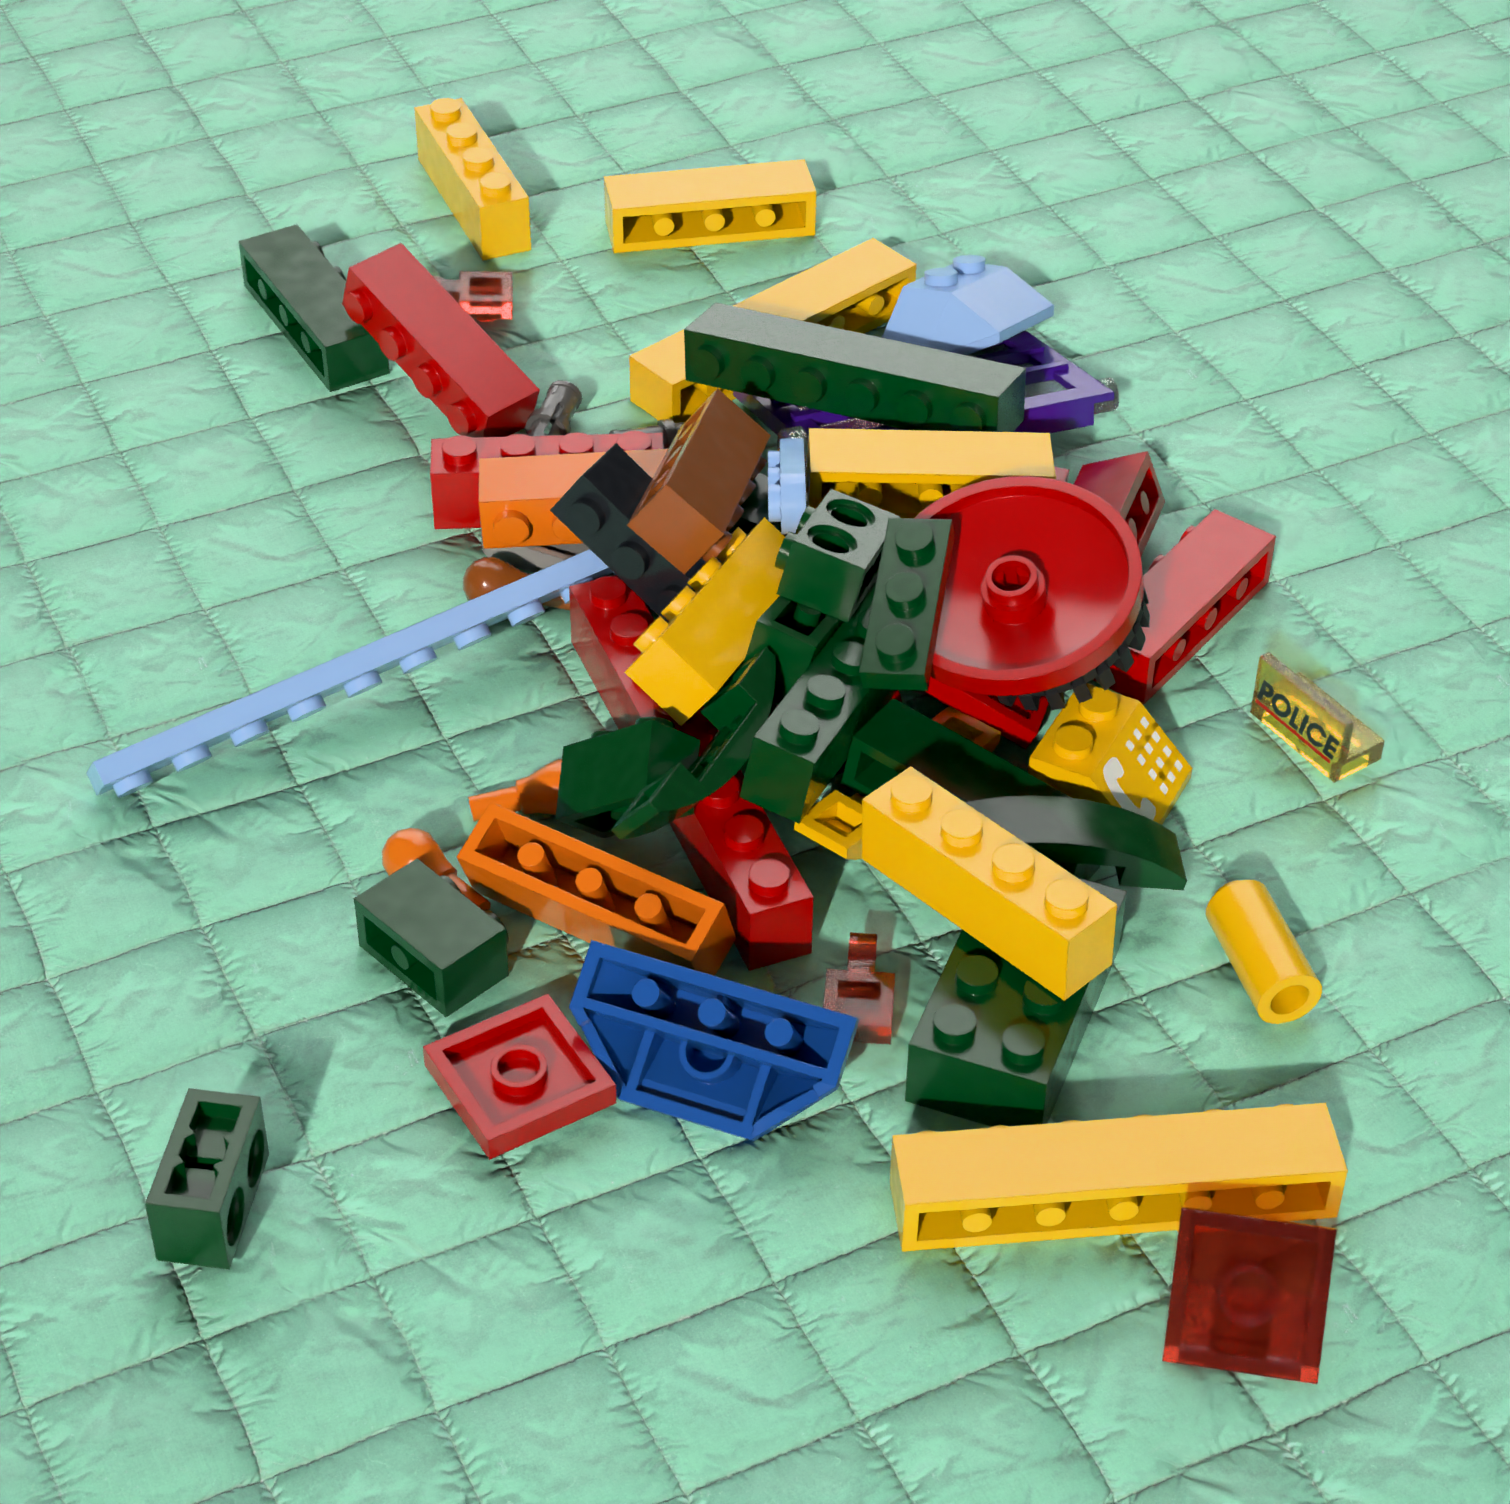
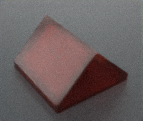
(1248, 1294)

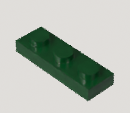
(907, 604)

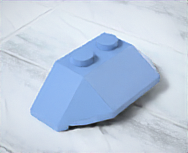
(966, 307)

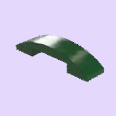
(738, 714)
(1092, 835)

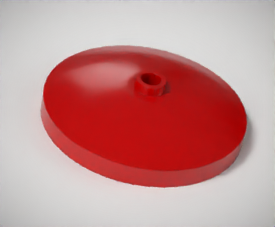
(1034, 585)

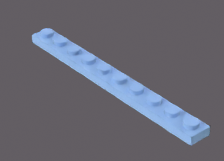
(353, 672)

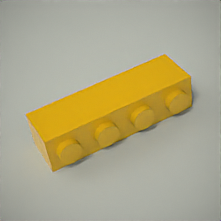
(473, 178)
(709, 206)
(917, 467)
(709, 628)
(988, 882)

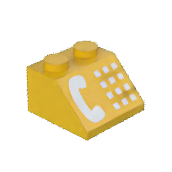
(1112, 755)

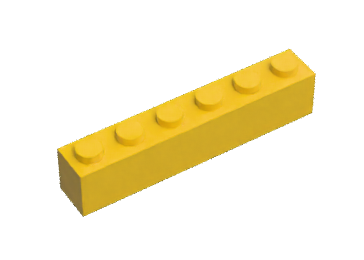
(844, 292)
(1113, 1175)

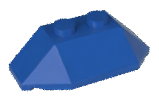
(707, 1043)

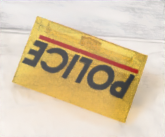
(1312, 721)

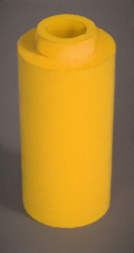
(1263, 951)

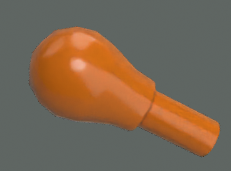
(530, 794)
(416, 843)

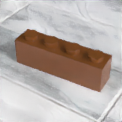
(701, 483)

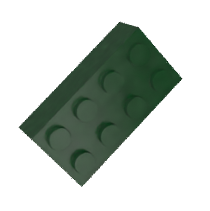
(996, 1038)

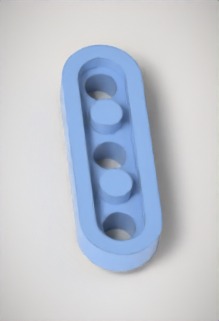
(787, 484)

